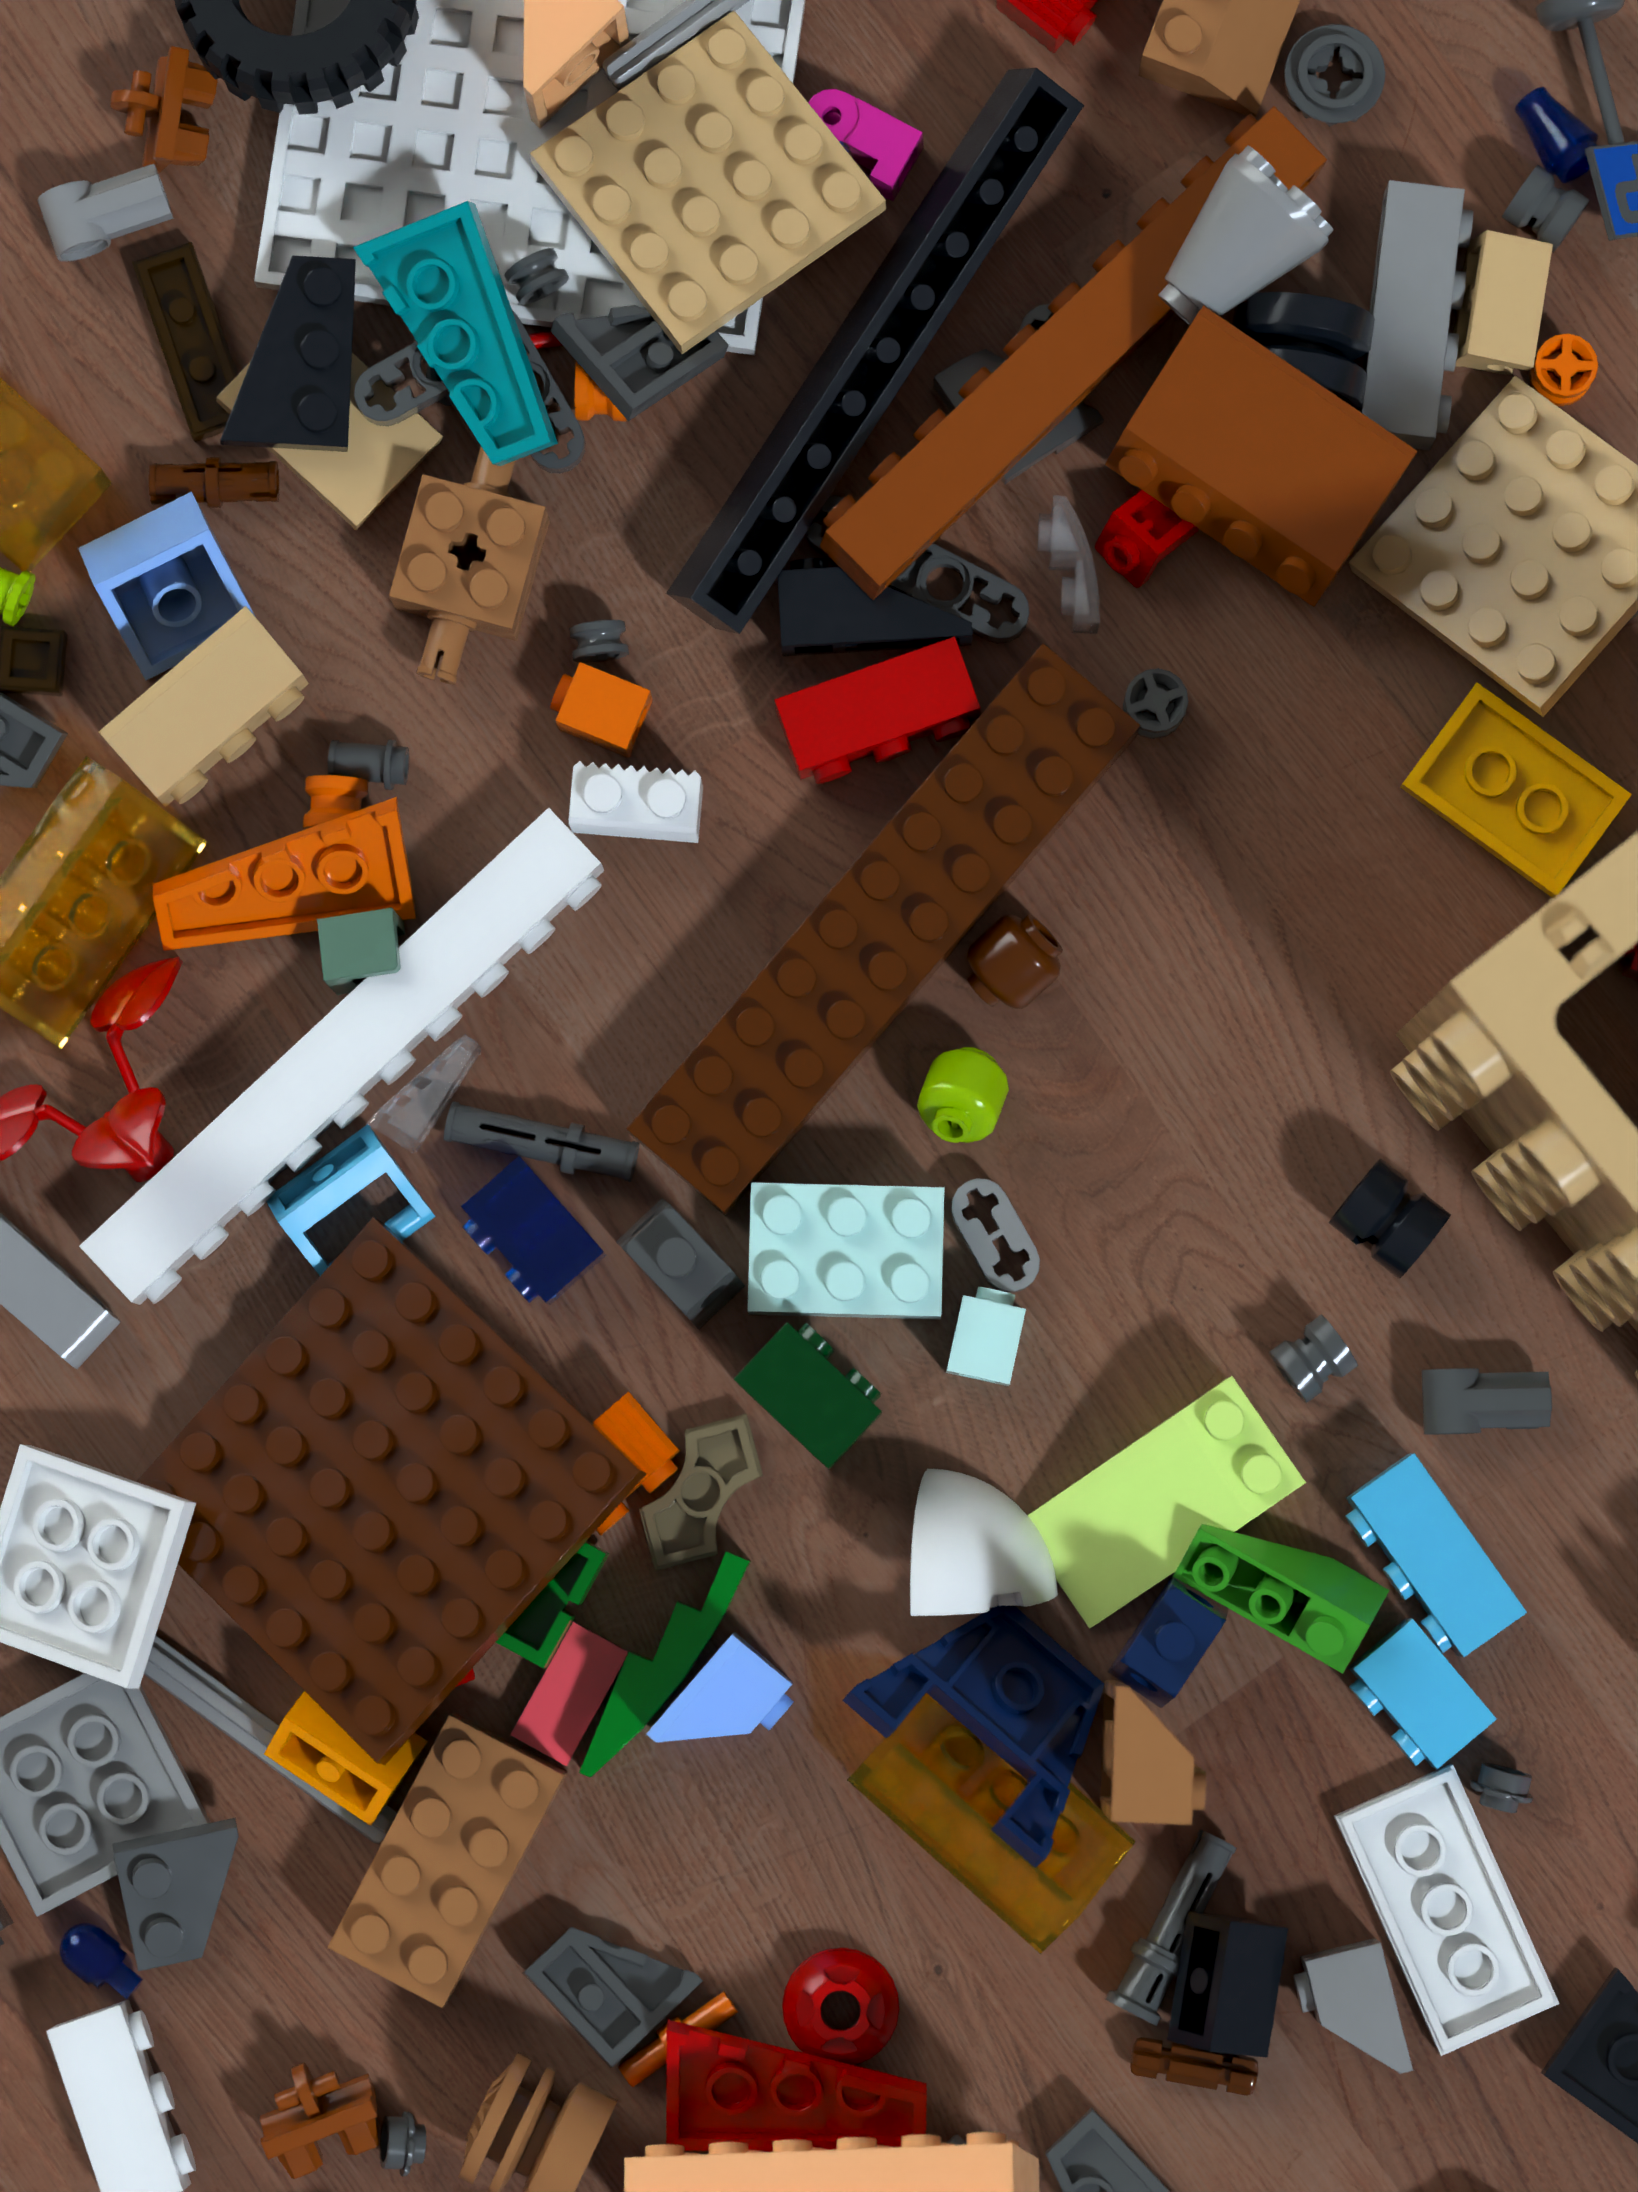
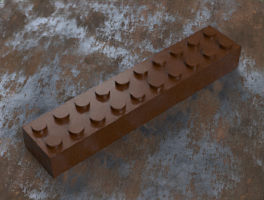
(884, 929)

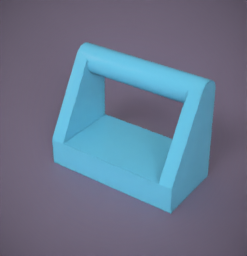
(336, 1180)

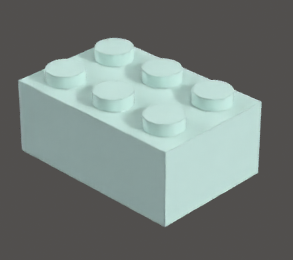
(846, 1250)

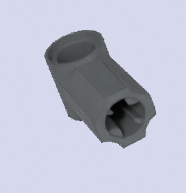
(1471, 1400)

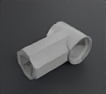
(88, 215)

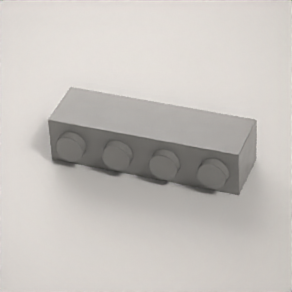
(1412, 308)

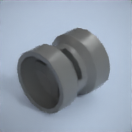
(1545, 208)
(1314, 1358)

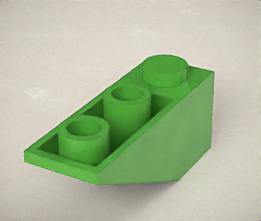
(1285, 1591)

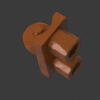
(175, 83)
(316, 2111)

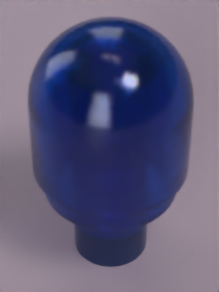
(97, 1959)

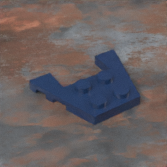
(1013, 1694)

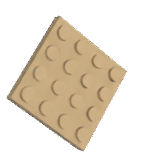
(708, 181)
(1517, 546)

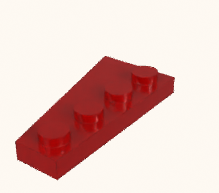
(766, 2093)

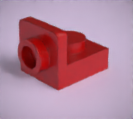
(1141, 536)

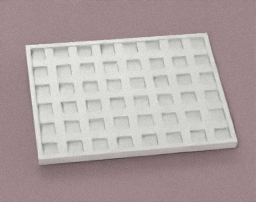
(458, 131)

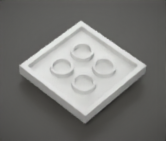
(86, 1564)

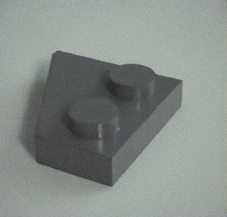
(633, 356)

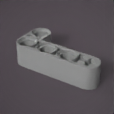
(50, 1298)

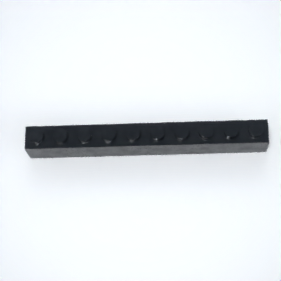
(875, 349)

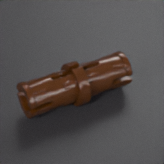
(215, 482)

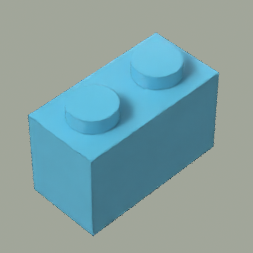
(1420, 1695)

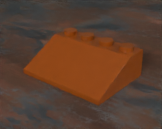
(1260, 456)

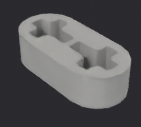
(1008, 1227)

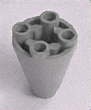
(1243, 239)

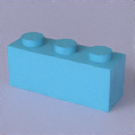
(1433, 1557)

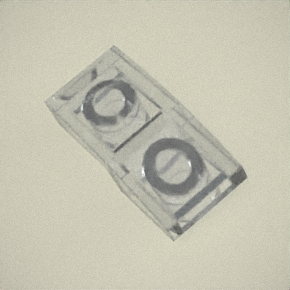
(1069, 550)

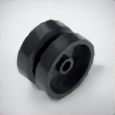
(1313, 336)

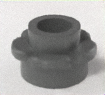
(1502, 1787)
(402, 2143)

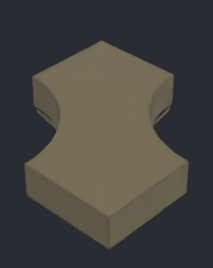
(685, 1519)

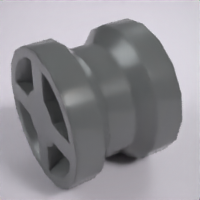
(1161, 688)

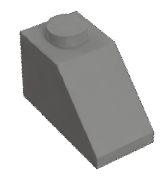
(1355, 2000)

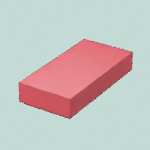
(570, 1693)

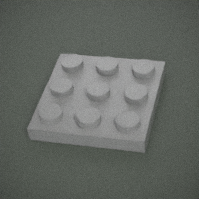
(81, 1775)

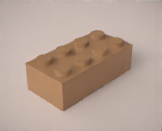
(447, 1860)

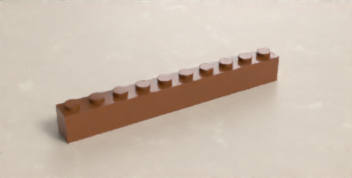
(1043, 377)

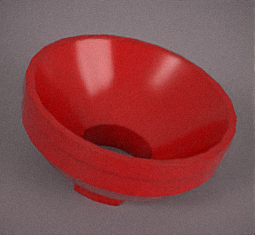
(841, 1971)

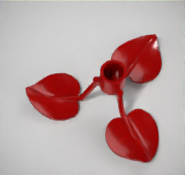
(129, 1131)

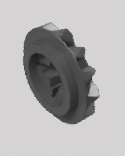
(1357, 57)

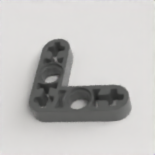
(407, 405)

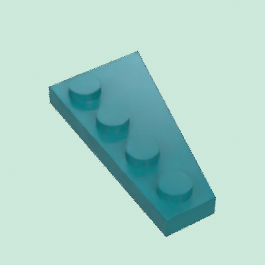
(457, 309)

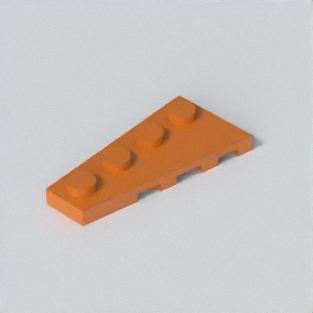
(291, 882)

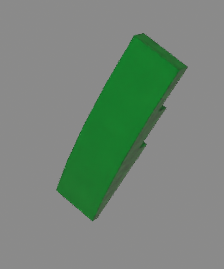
(649, 1683)

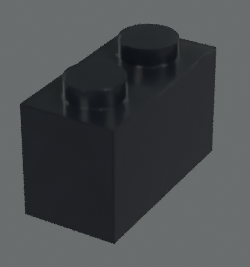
(1227, 1984)

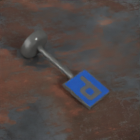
(1612, 165)

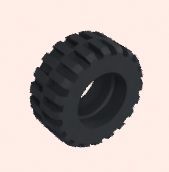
(303, 66)

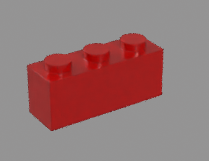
(878, 711)

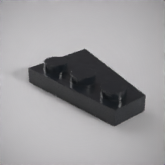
(302, 364)

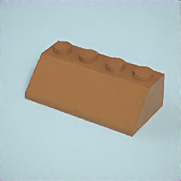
(1218, 49)
(1143, 1765)

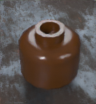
(1014, 961)

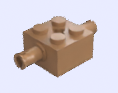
(489, 594)

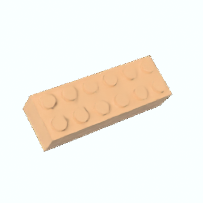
(856, 2165)

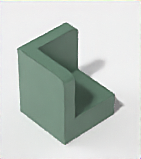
(359, 947)

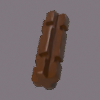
(1194, 2066)

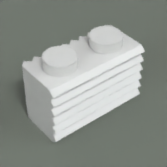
(635, 803)

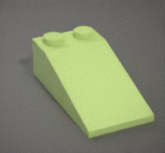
(1143, 1506)

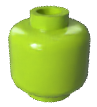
(963, 1095)

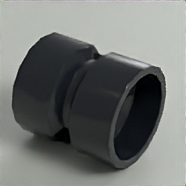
(1389, 1218)

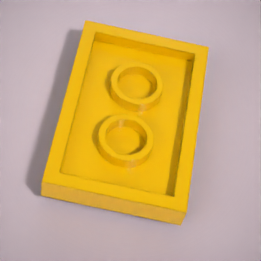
(1515, 790)

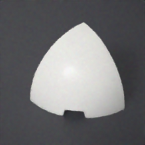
(974, 1549)

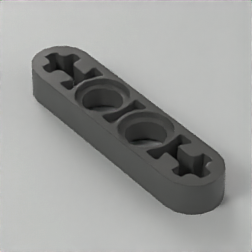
(914, 578)

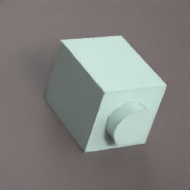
(986, 1337)

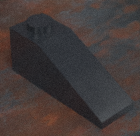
(831, 614)

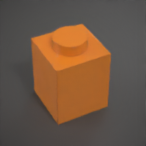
(601, 708)

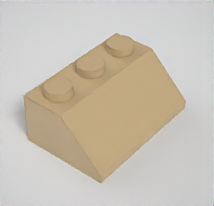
(206, 709)

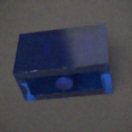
(532, 1232)

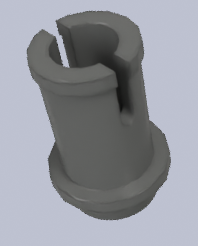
(370, 762)

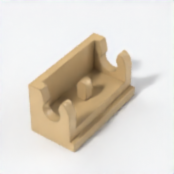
(1502, 302)

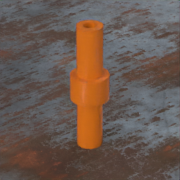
(654, 2054)

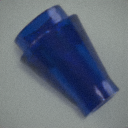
(1556, 134)

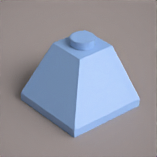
(727, 1697)

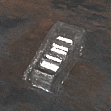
(419, 1104)

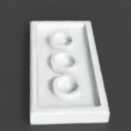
(1446, 1909)

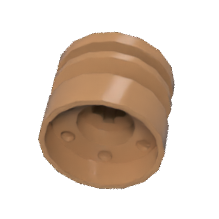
(535, 2134)

